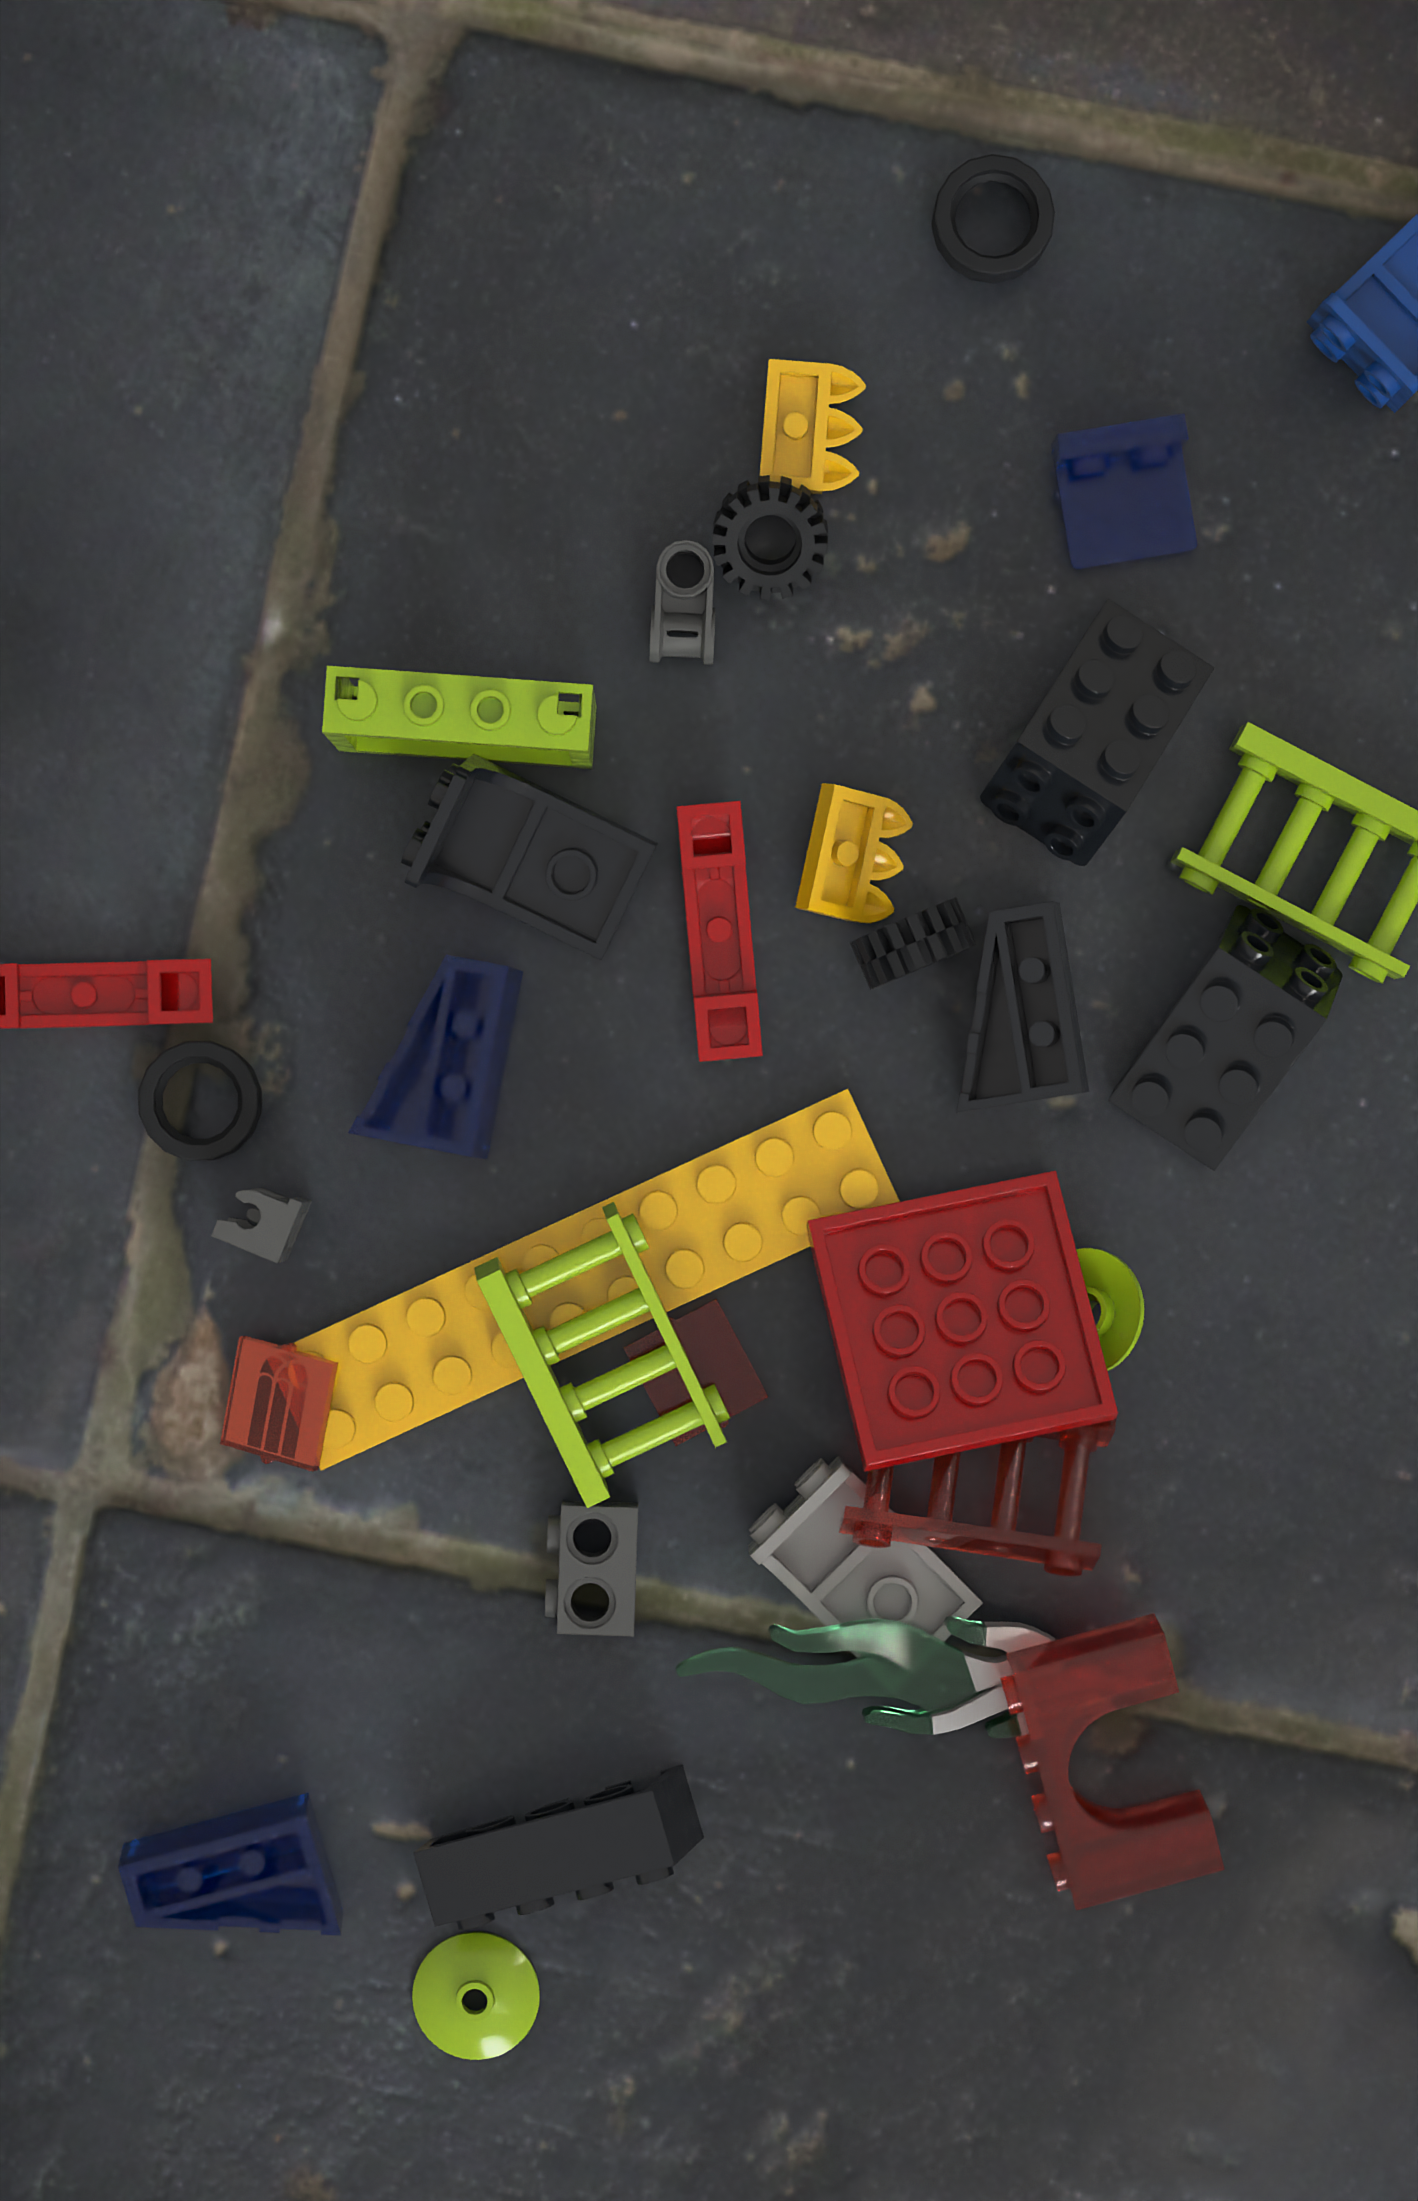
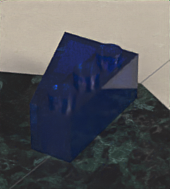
(450, 1064)
(235, 1871)

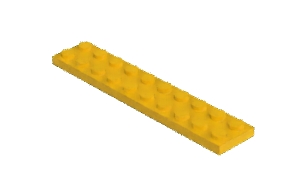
(702, 1230)

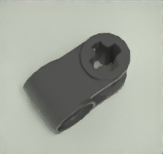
(683, 609)

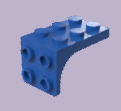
(1375, 322)

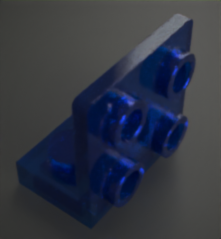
(1124, 491)

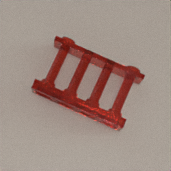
(1060, 1554)

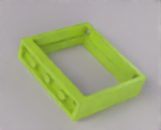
(459, 717)

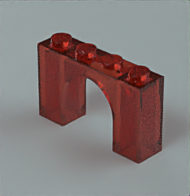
(1060, 1693)

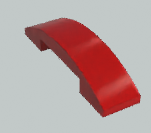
(719, 931)
(105, 994)

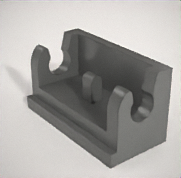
(276, 1228)

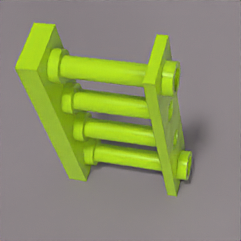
(1317, 790)
(540, 1348)

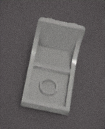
(847, 1579)

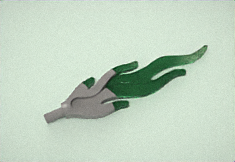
(895, 1663)

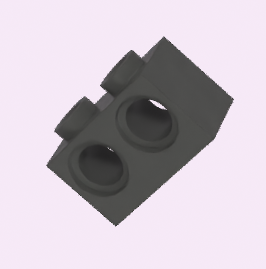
(610, 1568)

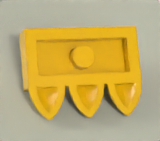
(803, 425)
(848, 854)

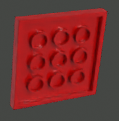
(961, 1320)

